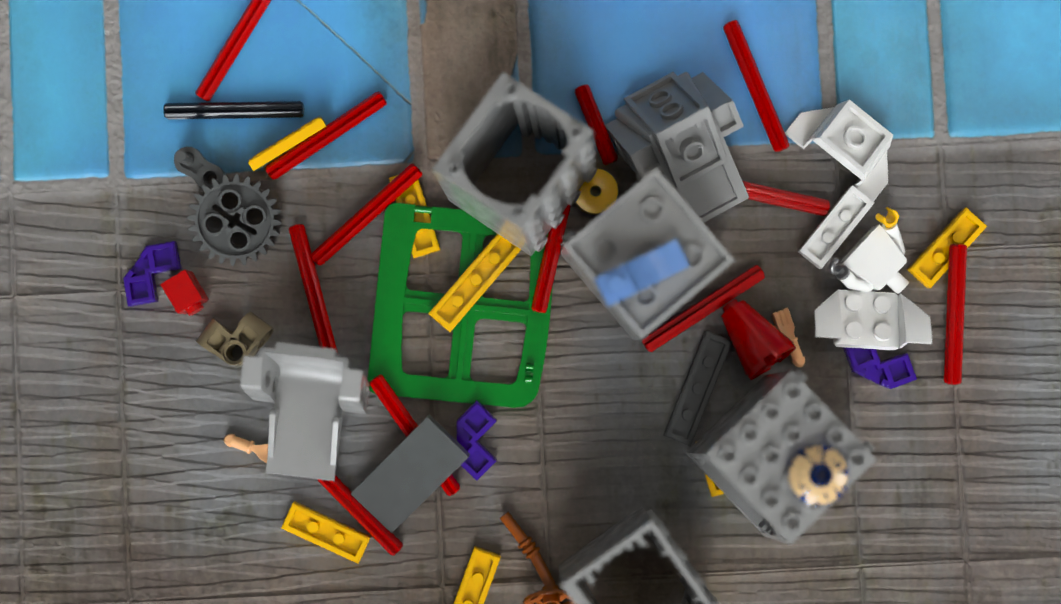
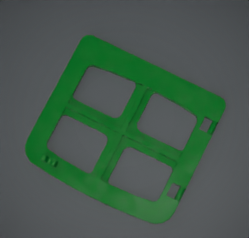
(395, 299)

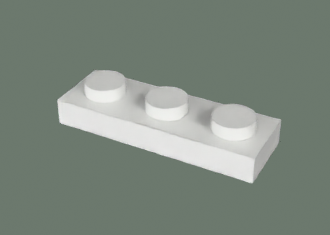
(835, 227)

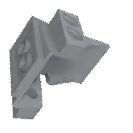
(681, 132)
(309, 399)

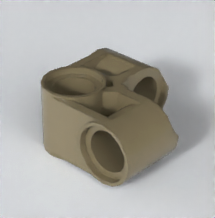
(249, 335)

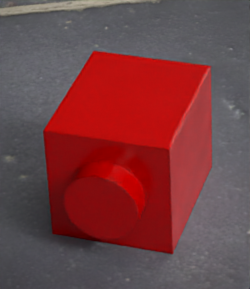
(185, 293)

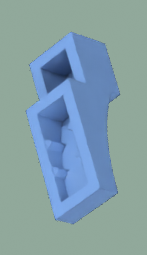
(641, 273)

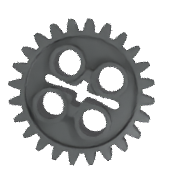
(220, 241)

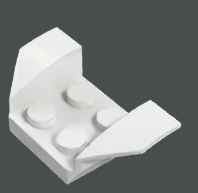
(851, 139)
(871, 320)

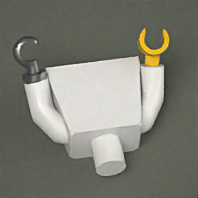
(874, 258)

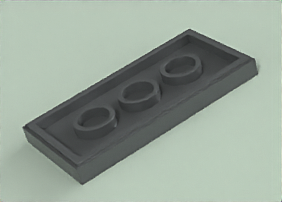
(410, 473)

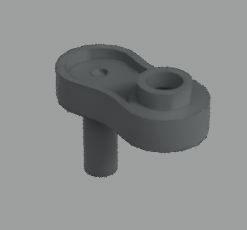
(193, 164)

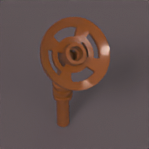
(550, 591)

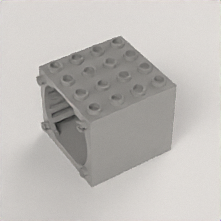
(484, 135)
(638, 224)
(753, 448)
(579, 566)

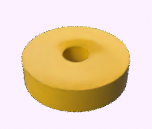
(608, 195)

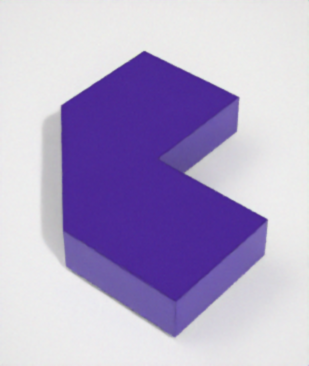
(140, 280)
(887, 373)
(470, 428)

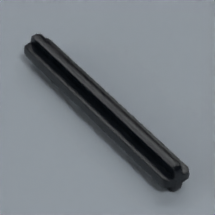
(231, 110)

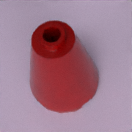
(754, 338)

